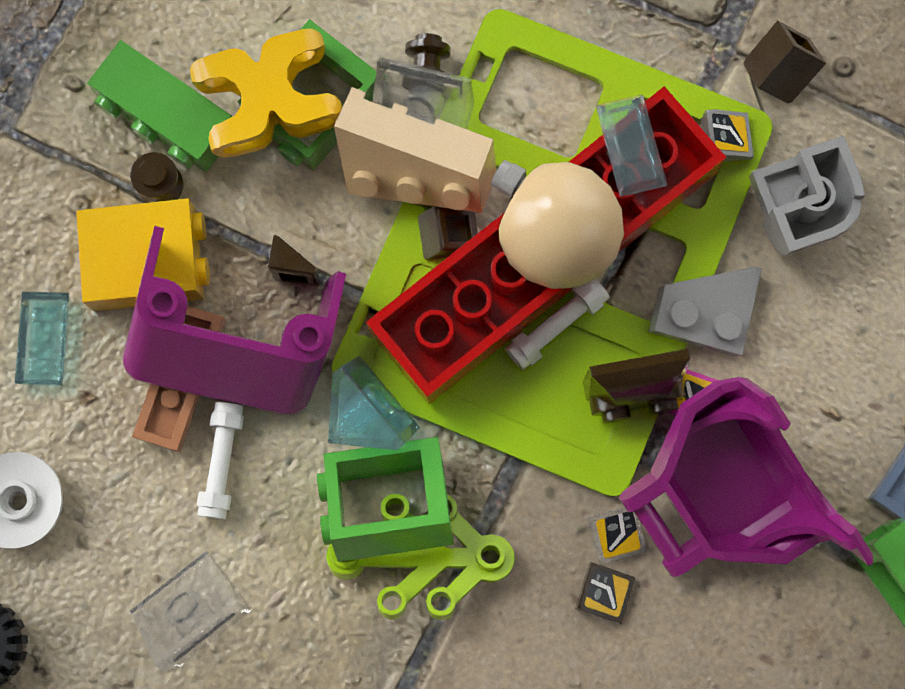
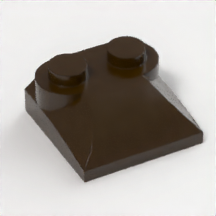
(636, 384)

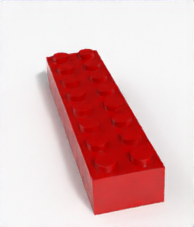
(481, 302)

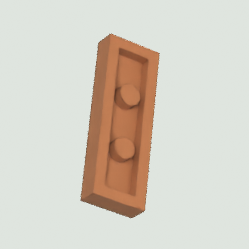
(169, 412)

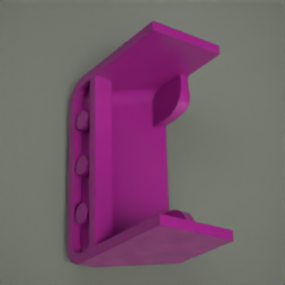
(223, 365)

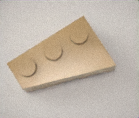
(411, 159)

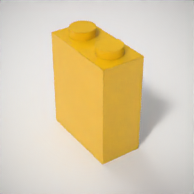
(116, 245)

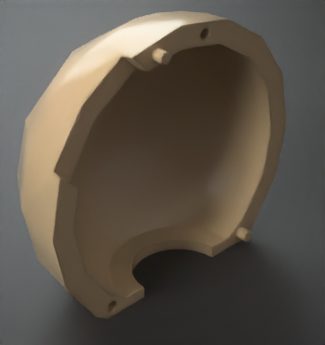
(562, 226)

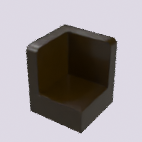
(783, 62)

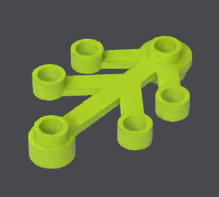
(431, 563)

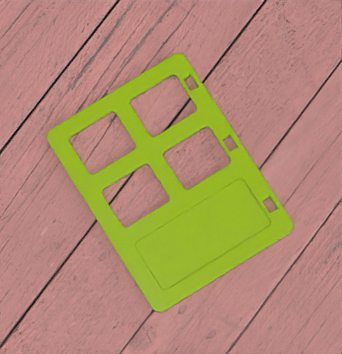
(543, 410)

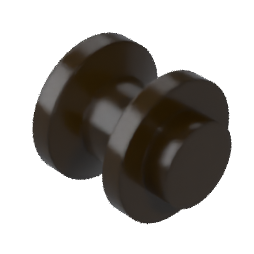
(428, 51)
(156, 178)

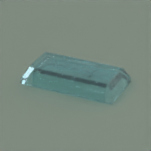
(631, 145)
(42, 338)

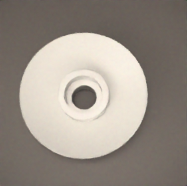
(44, 496)

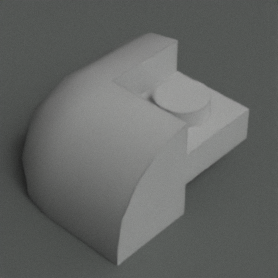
(809, 196)

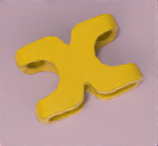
(266, 93)

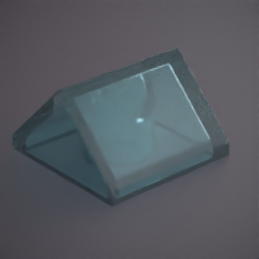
(366, 411)

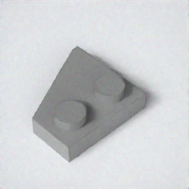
(708, 310)

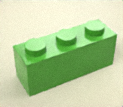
(157, 105)

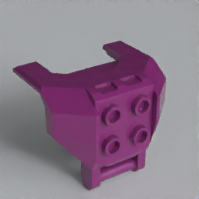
(735, 485)

